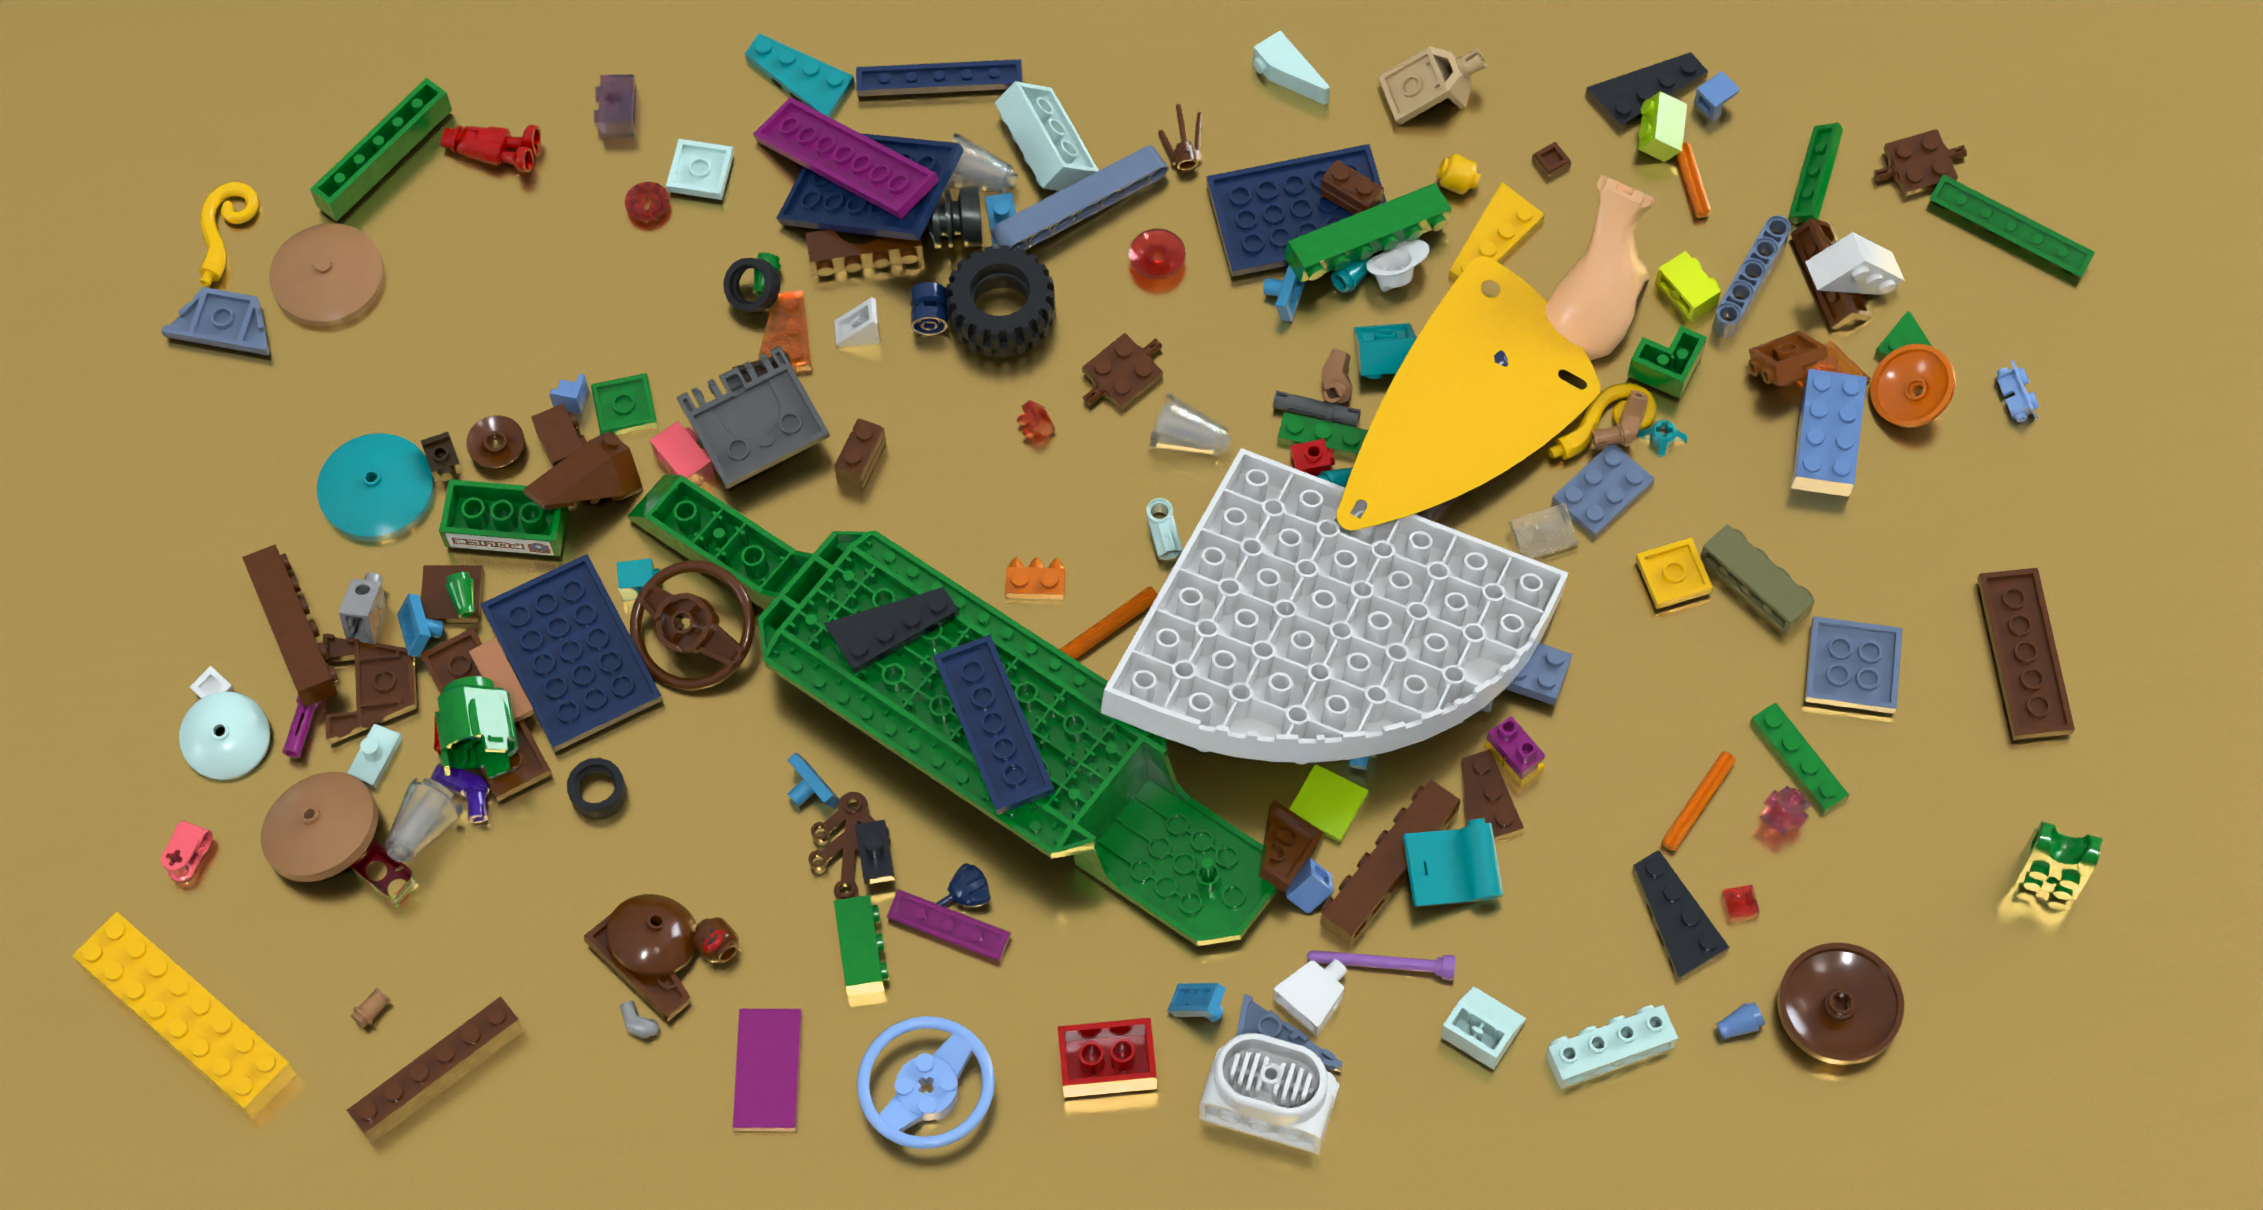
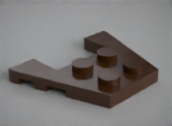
(383, 685)

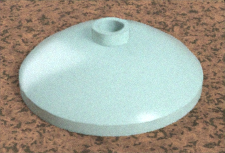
(235, 751)

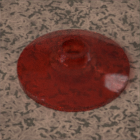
(1157, 244)

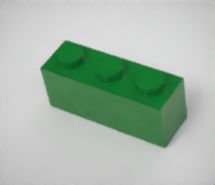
(860, 945)

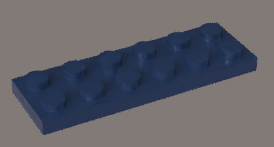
(994, 724)

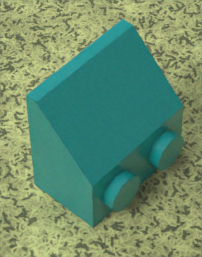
(1382, 348)

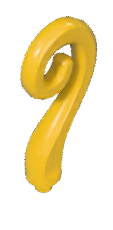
(215, 258)
(1578, 440)

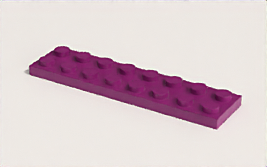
(846, 157)

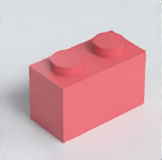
(681, 454)

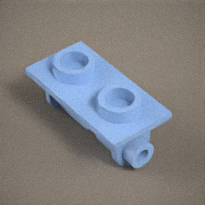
(2014, 382)

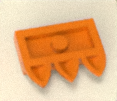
(1035, 580)

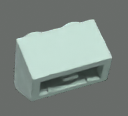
(1482, 1027)

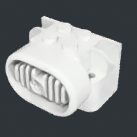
(1270, 1091)

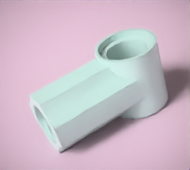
(1163, 530)

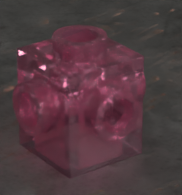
(1786, 810)

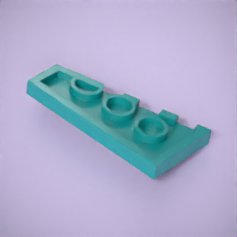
(800, 74)

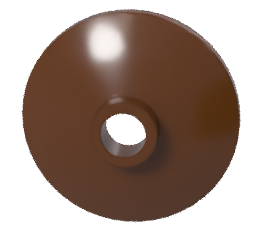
(494, 431)

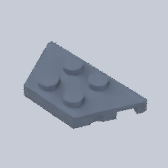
(221, 321)

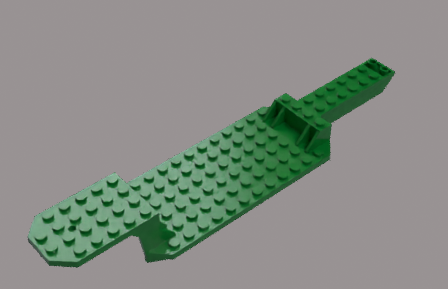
(1111, 780)

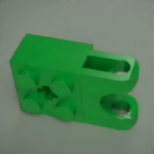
(2058, 861)

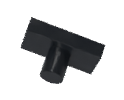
(874, 852)

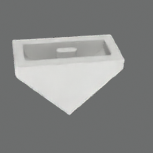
(858, 325)

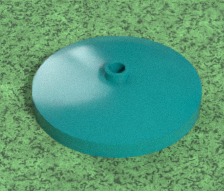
(375, 487)

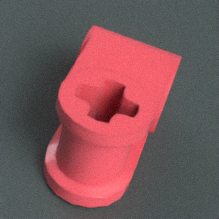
(185, 849)

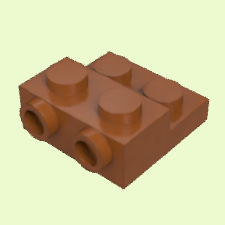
(1783, 358)

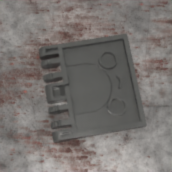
(754, 420)

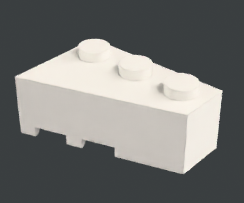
(1855, 267)

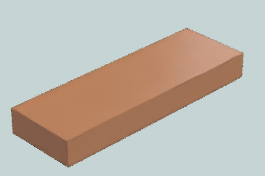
(495, 666)

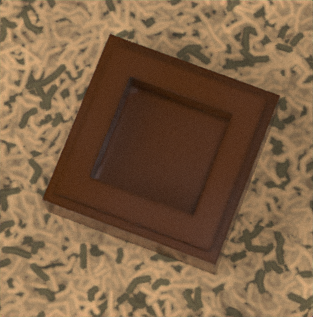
(1551, 160)

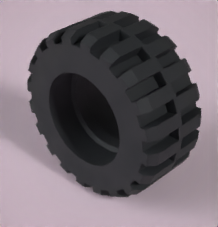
(1000, 270)

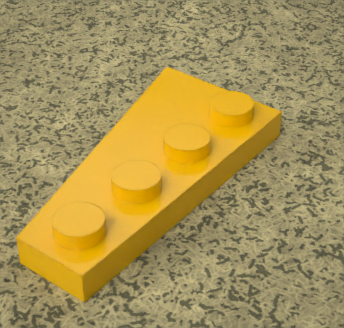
(1499, 229)

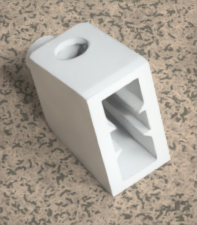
(1312, 994)

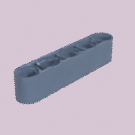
(1749, 287)

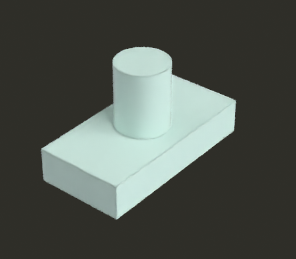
(375, 755)

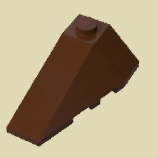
(592, 472)

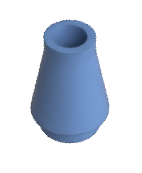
(1741, 1021)

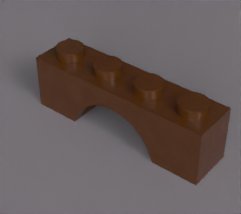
(832, 254)

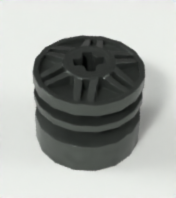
(957, 218)

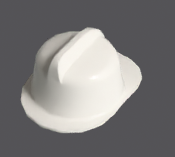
(1396, 266)

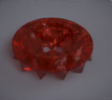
(637, 196)

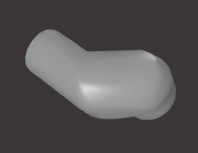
(636, 1024)

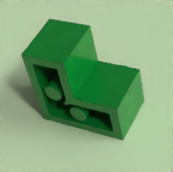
(1668, 367)

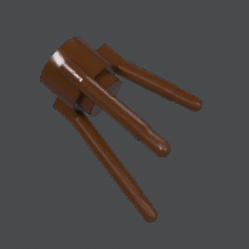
(1185, 155)

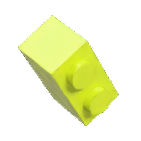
(1688, 285)

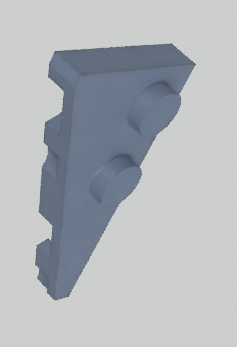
(1258, 1020)

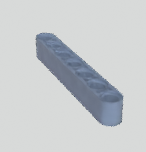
(1081, 199)

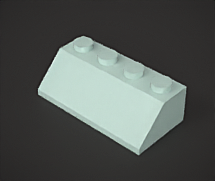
(1045, 135)

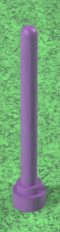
(1442, 966)

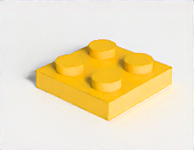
(1674, 573)

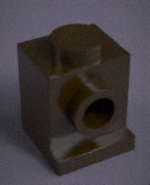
(441, 457)

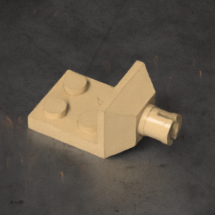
(1429, 80)

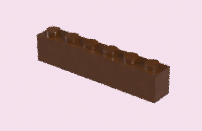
(290, 626)
(1386, 866)
(435, 1070)

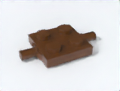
(1919, 162)
(1122, 371)

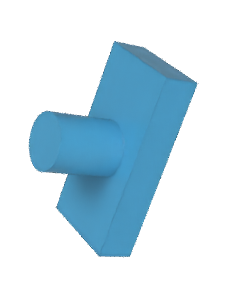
(998, 209)
(1288, 293)
(415, 626)
(810, 784)
(1198, 1000)

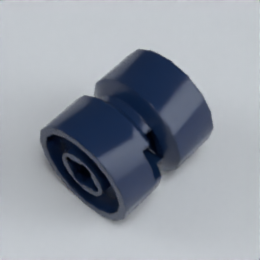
(928, 308)

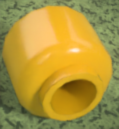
(1458, 174)

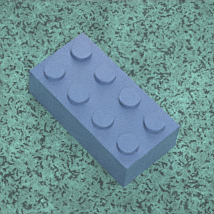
(1829, 432)

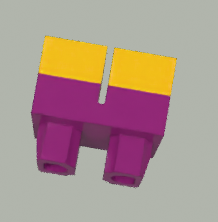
(1515, 750)

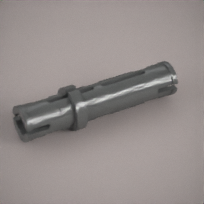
(1314, 408)

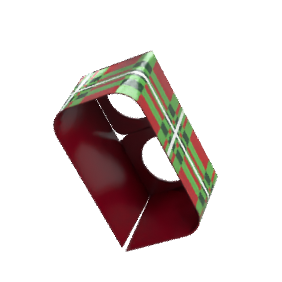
(381, 886)

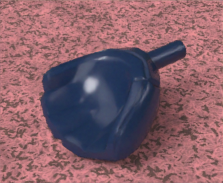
(967, 888)

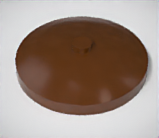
(1840, 1003)

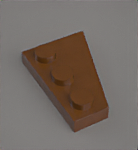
(1488, 796)
(1286, 845)

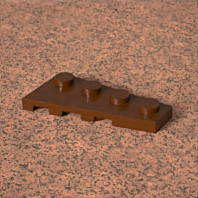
(663, 993)

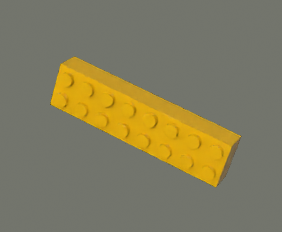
(184, 1015)

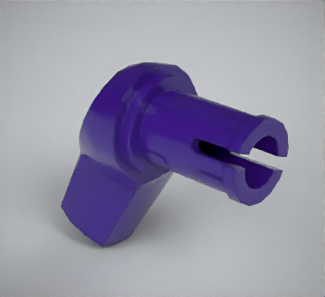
(466, 785)

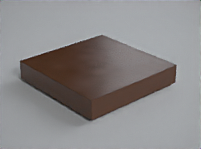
(435, 598)

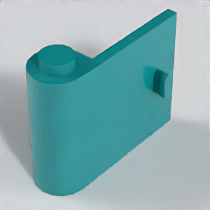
(1453, 865)

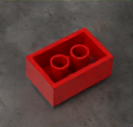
(1107, 1057)

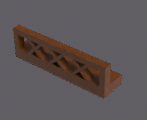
(1838, 306)

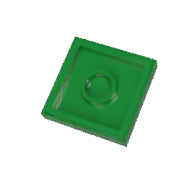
(624, 405)

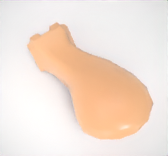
(1601, 290)

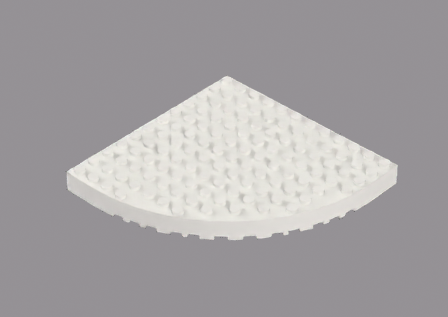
(1323, 637)

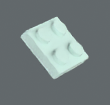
(700, 169)

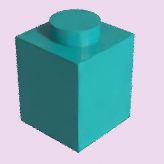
(633, 576)

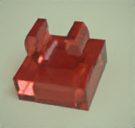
(1038, 419)
(1740, 903)

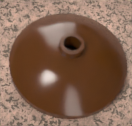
(647, 947)

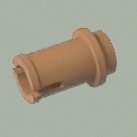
(370, 1008)

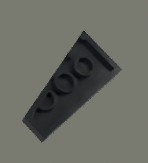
(1624, 95)
(887, 628)
(1683, 926)

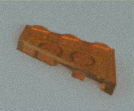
(789, 330)

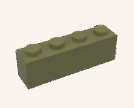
(1757, 578)

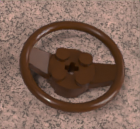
(704, 631)

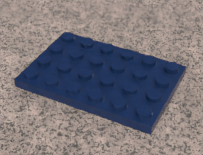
(1276, 203)
(827, 206)
(571, 652)

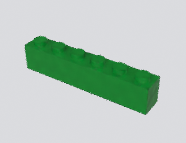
(381, 149)
(1367, 233)

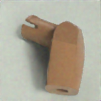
(1335, 378)
(1628, 425)

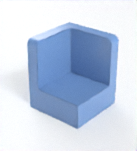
(1714, 94)
(571, 394)
(1310, 886)

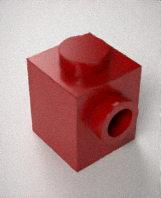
(1311, 457)

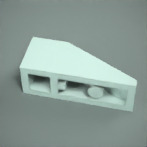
(1288, 68)

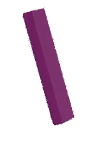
(949, 925)

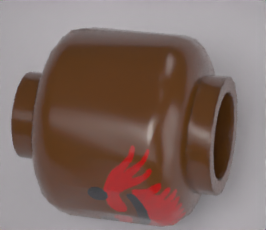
(716, 940)

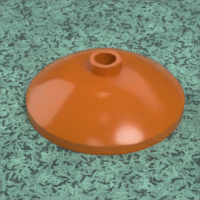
(1902, 375)

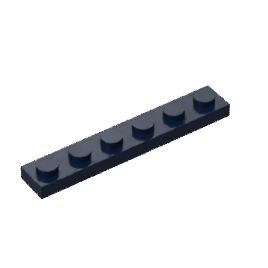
(937, 77)

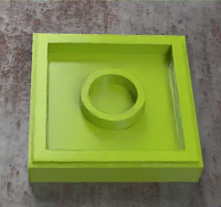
(1329, 802)

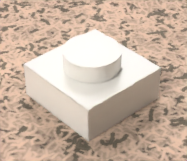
(210, 683)

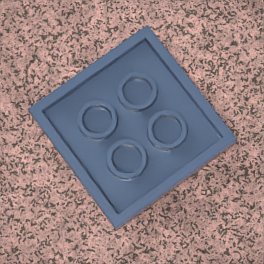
(1853, 664)

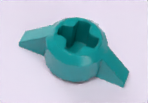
(1662, 440)

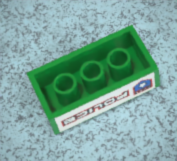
(500, 520)

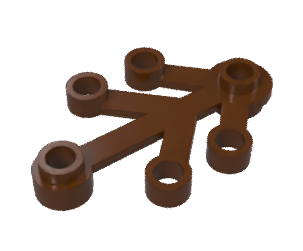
(846, 841)

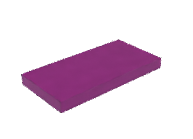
(767, 1070)

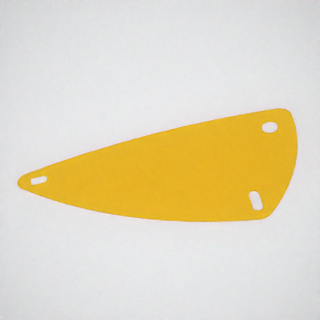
(1456, 412)

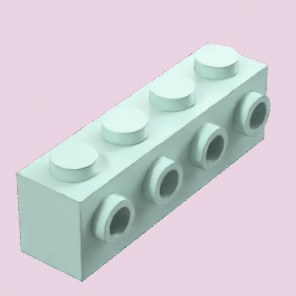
(1611, 1046)

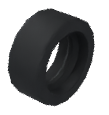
(732, 287)
(588, 768)

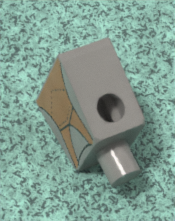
(363, 609)

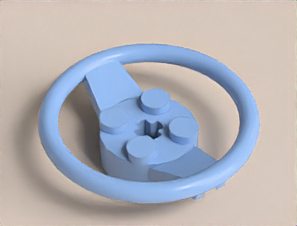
(940, 1070)

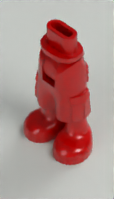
(493, 145)

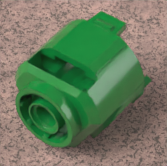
(476, 726)

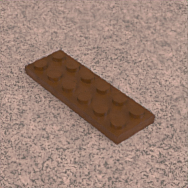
(2025, 654)
(453, 661)

